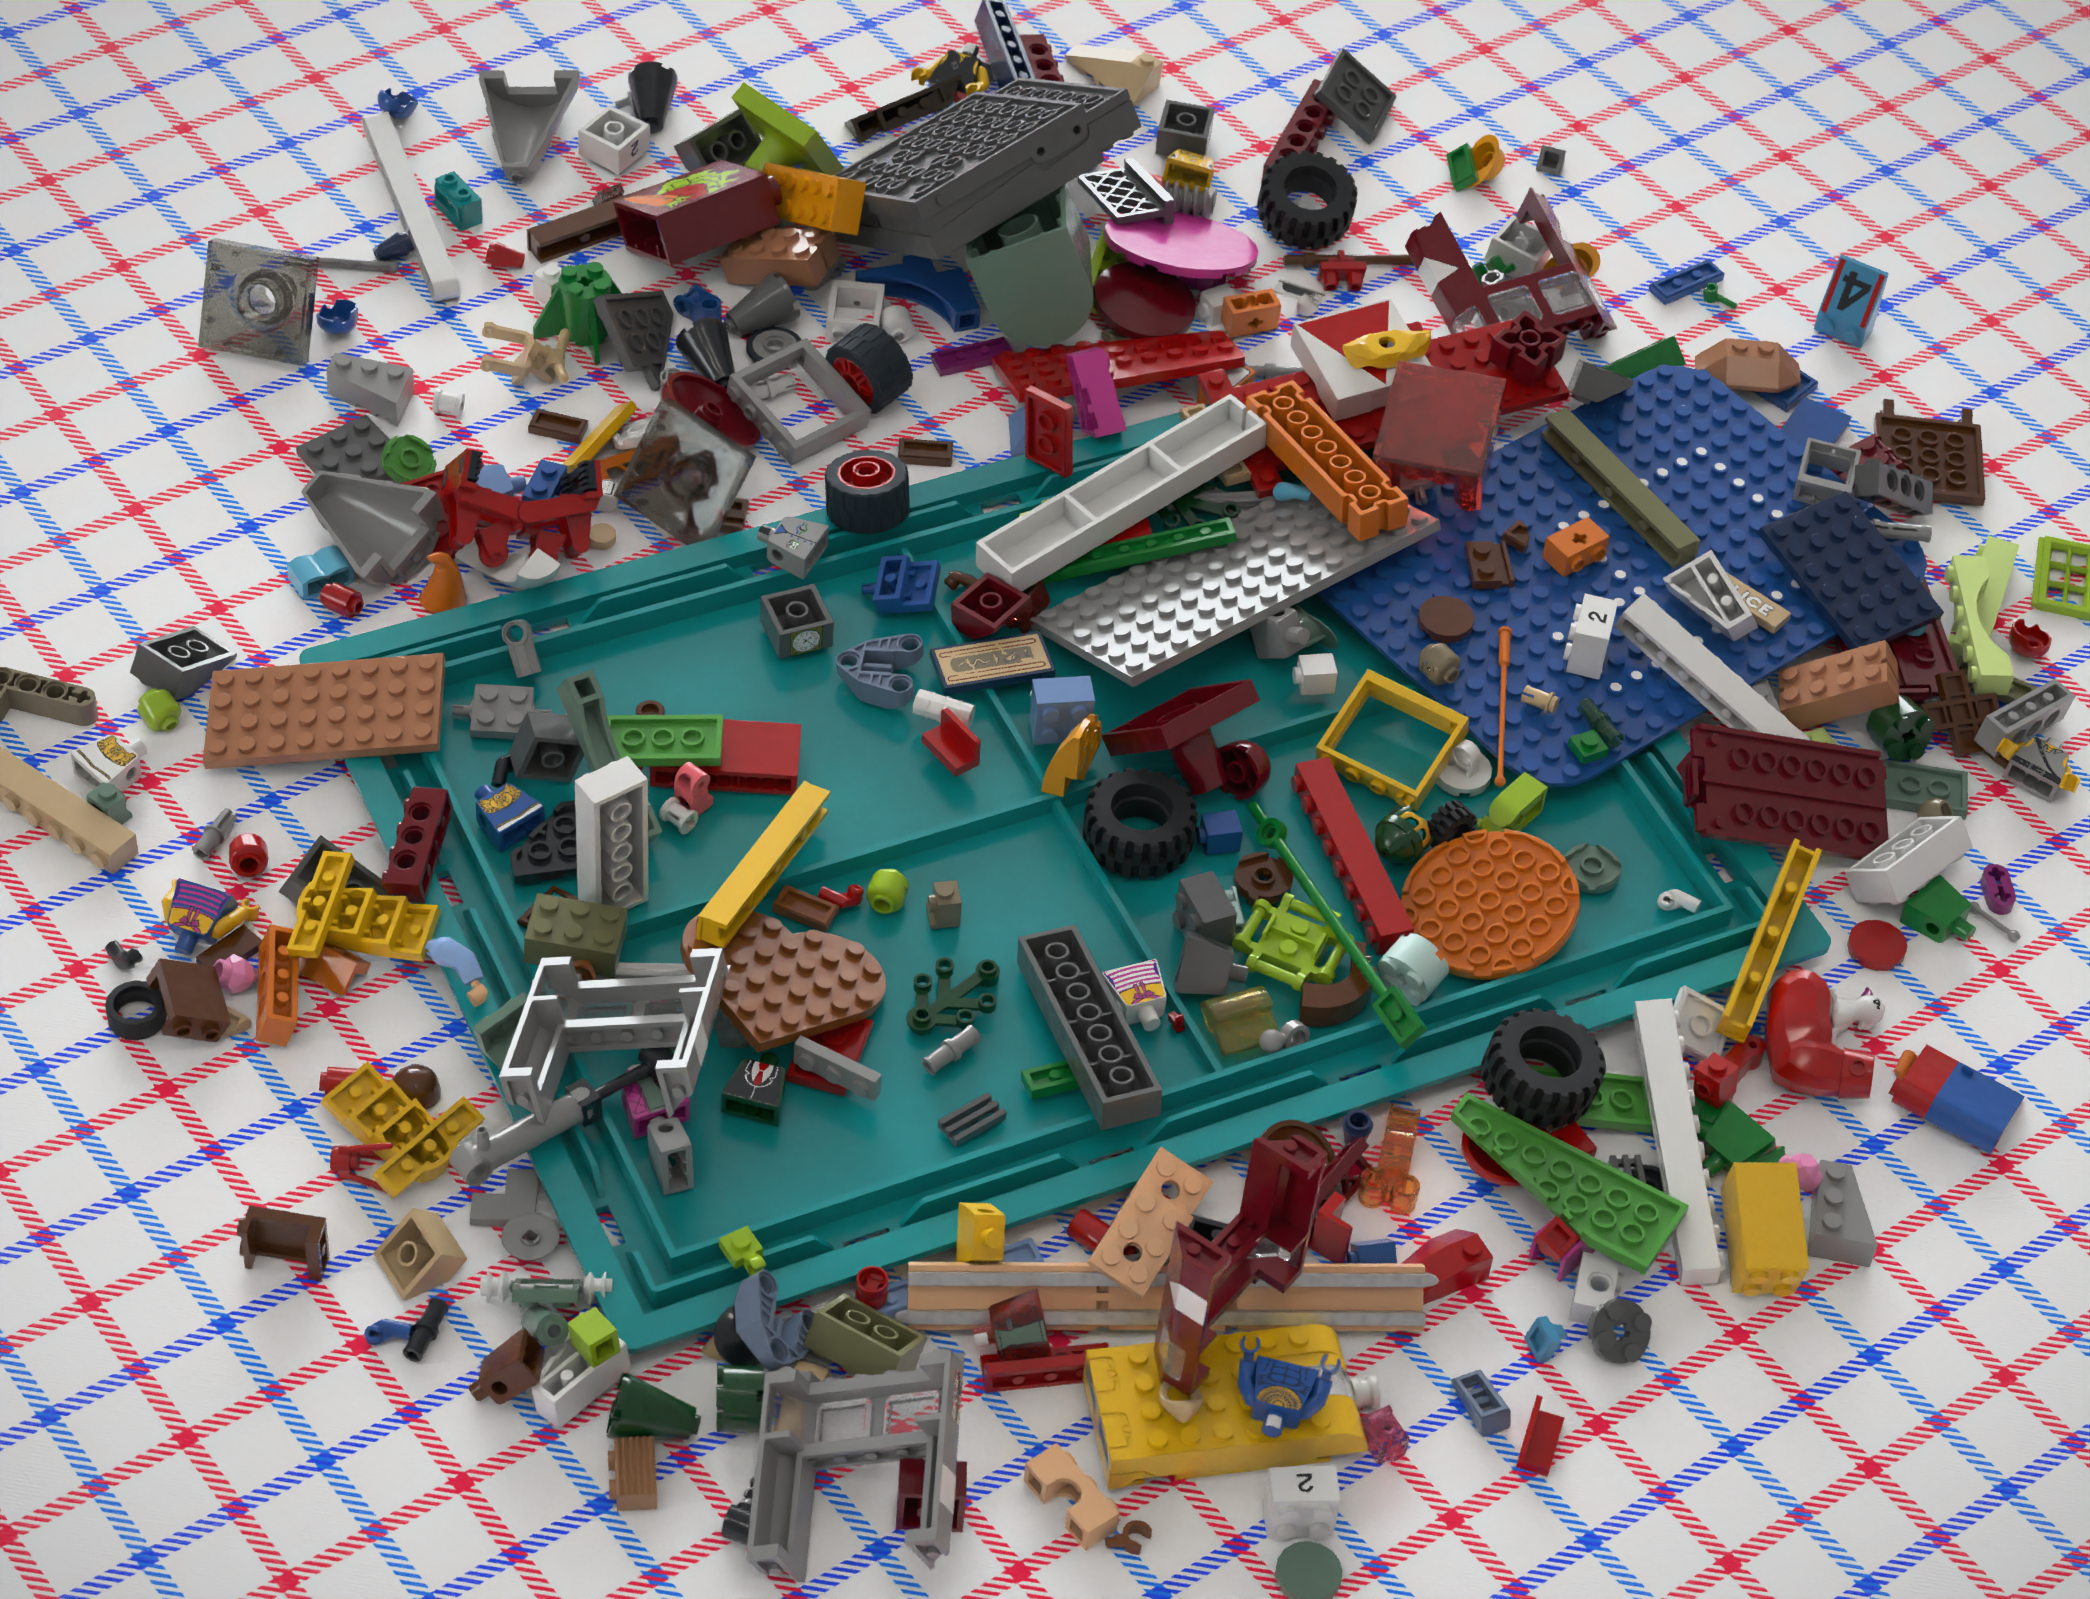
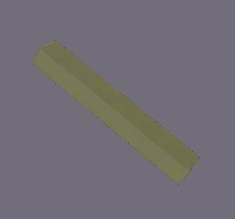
(1621, 488)

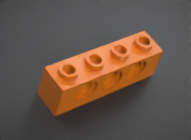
(276, 988)

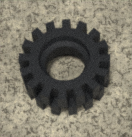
(1451, 822)

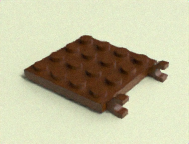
(1939, 451)

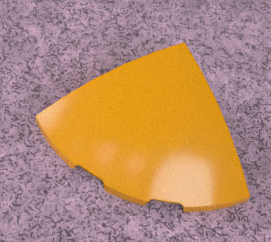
(1073, 756)

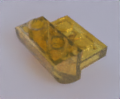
(1239, 1019)

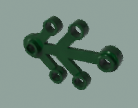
(1187, 502)
(985, 975)

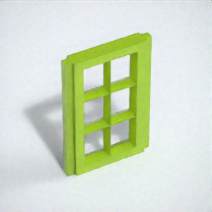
(2042, 573)

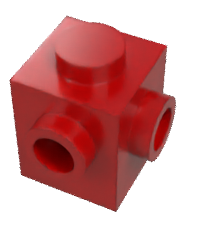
(1715, 1080)

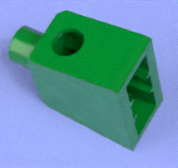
(1938, 912)

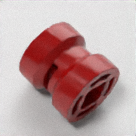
(872, 1287)

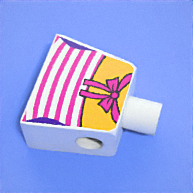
(1138, 992)

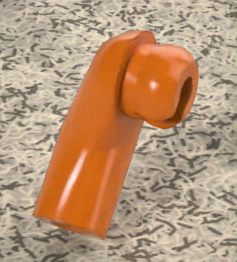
(1904, 1063)

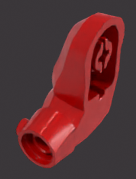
(1801, 1037)

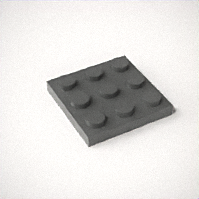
(1355, 95)
(348, 450)

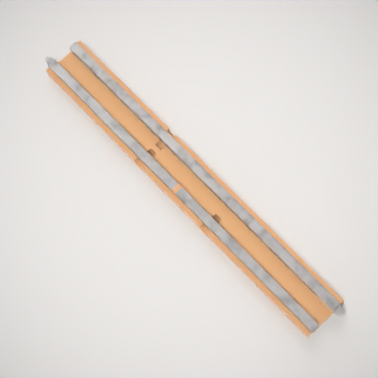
(1084, 1299)

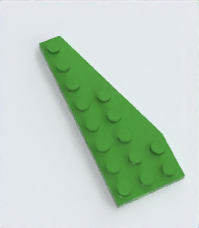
(1590, 1196)

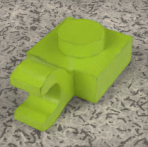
(743, 1250)

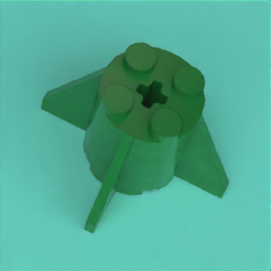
(574, 308)

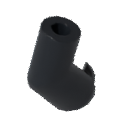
(501, 770)
(121, 958)

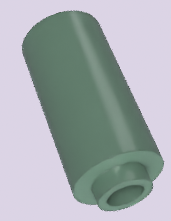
(545, 1325)

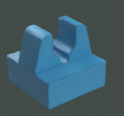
(1544, 1338)

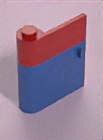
(1956, 1098)

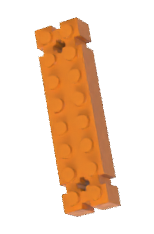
(1329, 462)

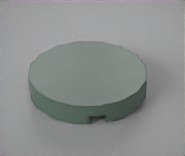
(1594, 867)
(1308, 1571)

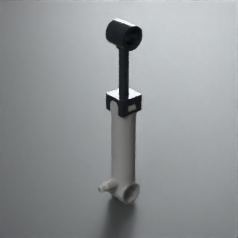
(579, 1105)

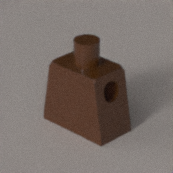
(509, 1369)

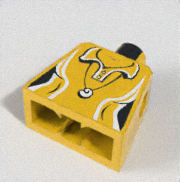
(1189, 168)

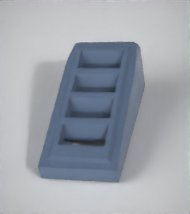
(1487, 1420)

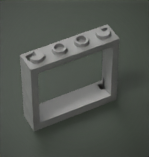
(825, 376)

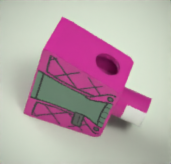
(645, 1101)

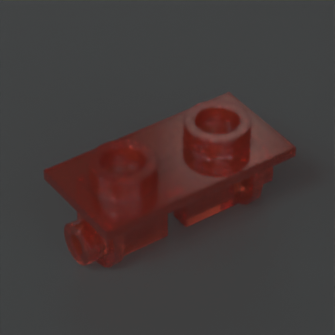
(1039, 601)

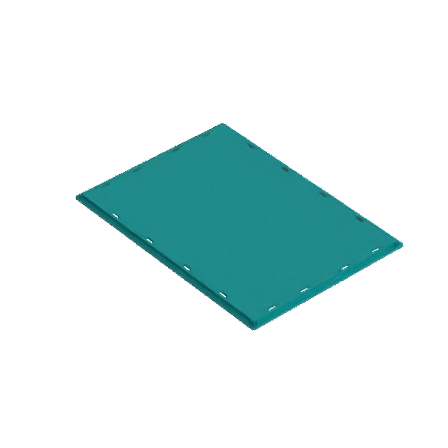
(849, 1167)

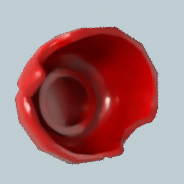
(2028, 641)

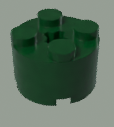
(1900, 729)
(739, 1398)

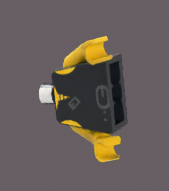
(955, 63)

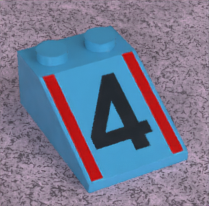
(1851, 301)

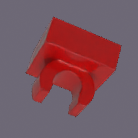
(1555, 1239)

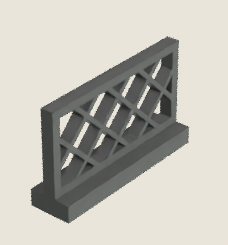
(1140, 185)

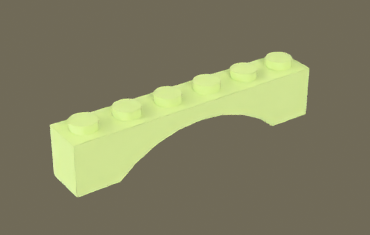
(1988, 665)

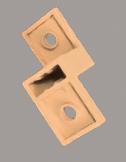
(1149, 1222)

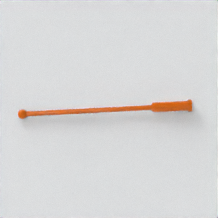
(1503, 661)

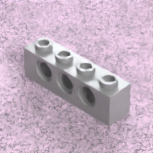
(2025, 716)

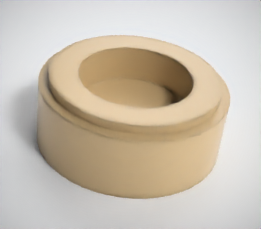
(602, 536)

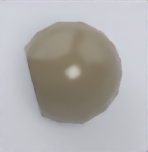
(1934, 807)

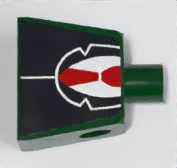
(756, 1090)

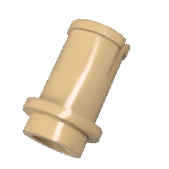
(1541, 699)

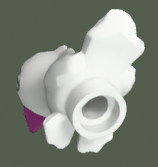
(1864, 1011)

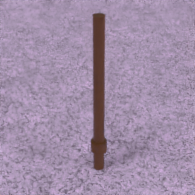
(1309, 259)

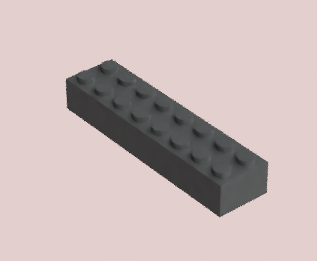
(1089, 1027)

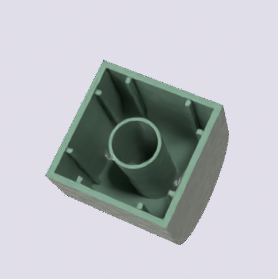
(1036, 271)

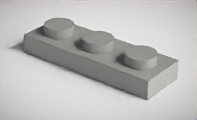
(837, 1068)

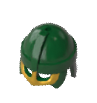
(1398, 840)

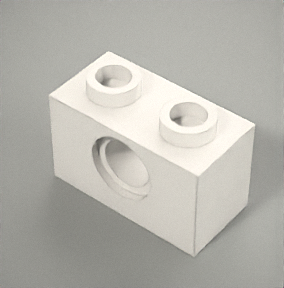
(1594, 1286)

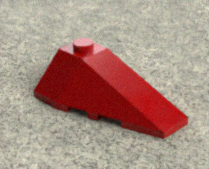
(1456, 1259)

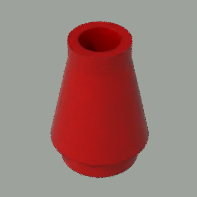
(504, 256)

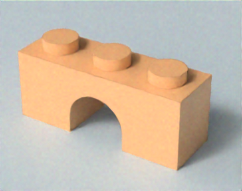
(1057, 1475)

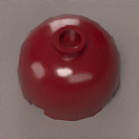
(1246, 768)

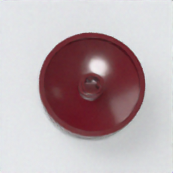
(1143, 301)
(713, 405)

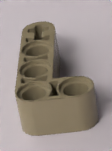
(46, 697)

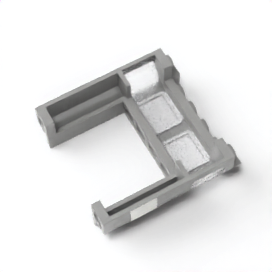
(612, 1014)
(848, 1424)

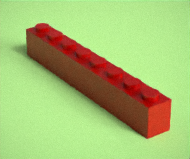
(1351, 853)

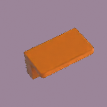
(333, 968)

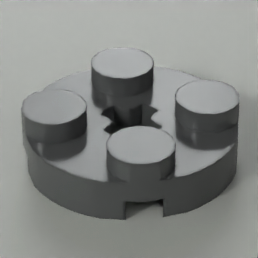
(1636, 1334)

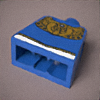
(507, 814)

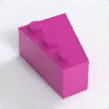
(1095, 393)

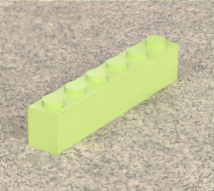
(2000, 561)

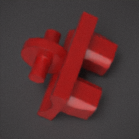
(1341, 269)

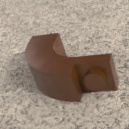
(1336, 1002)

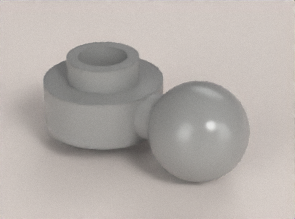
(1290, 1035)

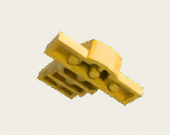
(358, 917)
(384, 1114)

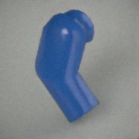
(387, 1329)

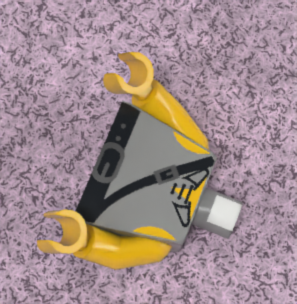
(2038, 766)

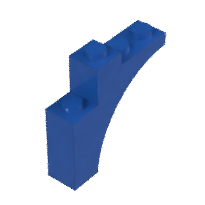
(919, 282)

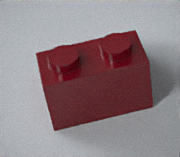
(986, 606)

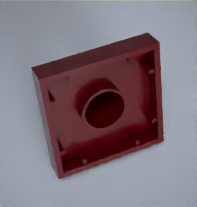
(1185, 730)

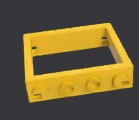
(1410, 703)

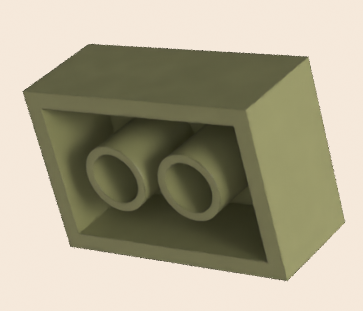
(576, 930)
(863, 1338)

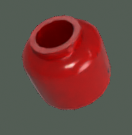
(248, 855)

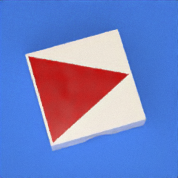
(1320, 352)

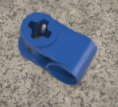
(698, 304)

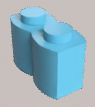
(313, 572)

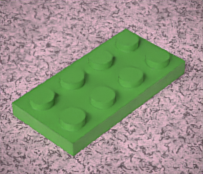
(669, 739)
(1617, 1105)

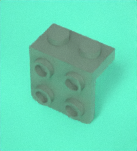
(497, 1030)

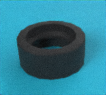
(135, 1028)

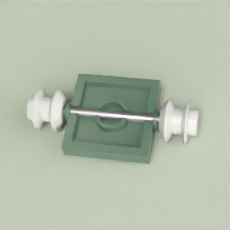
(532, 1291)

